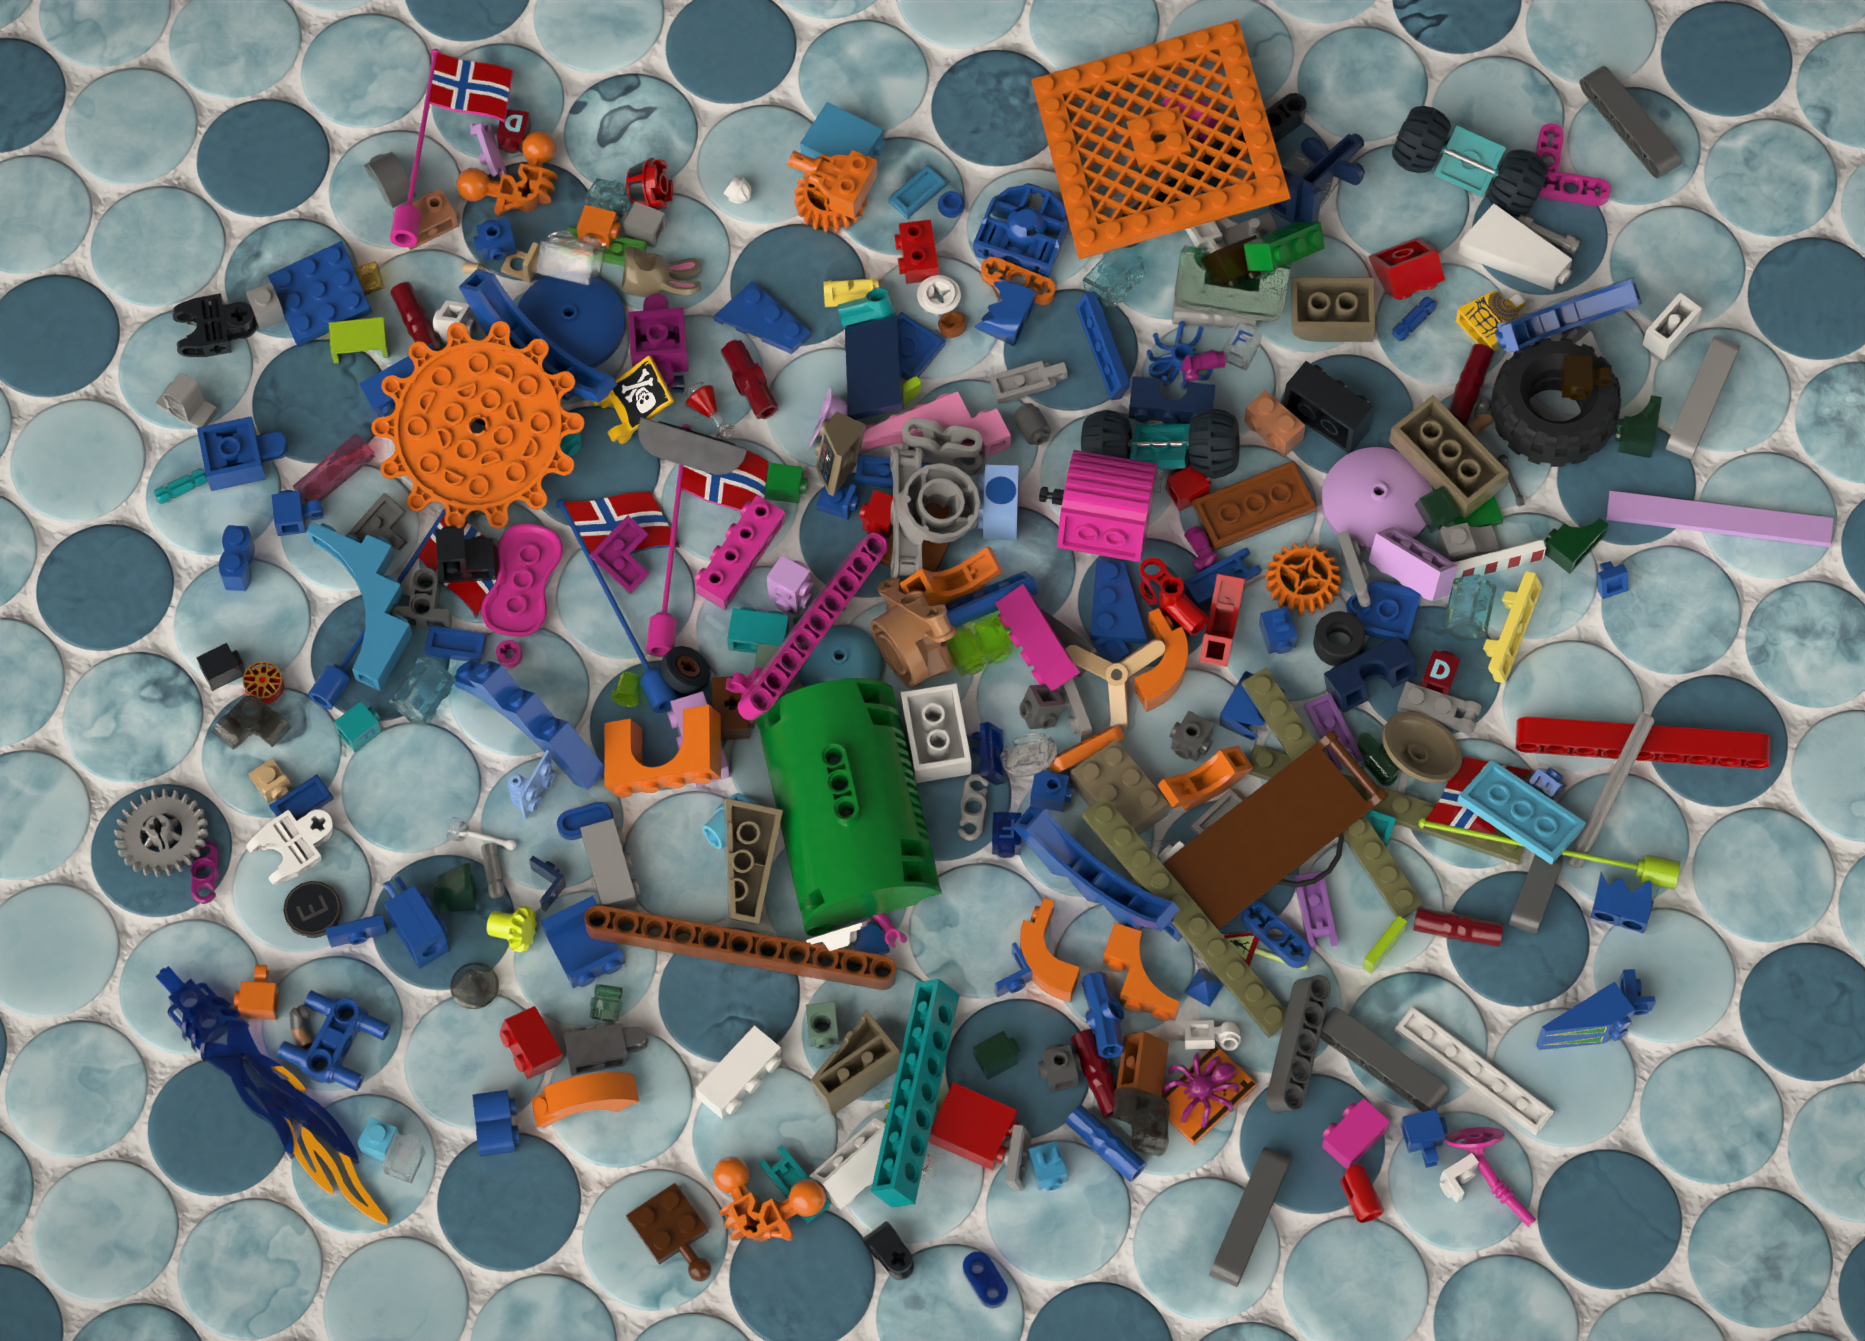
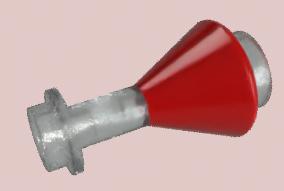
(702, 400)

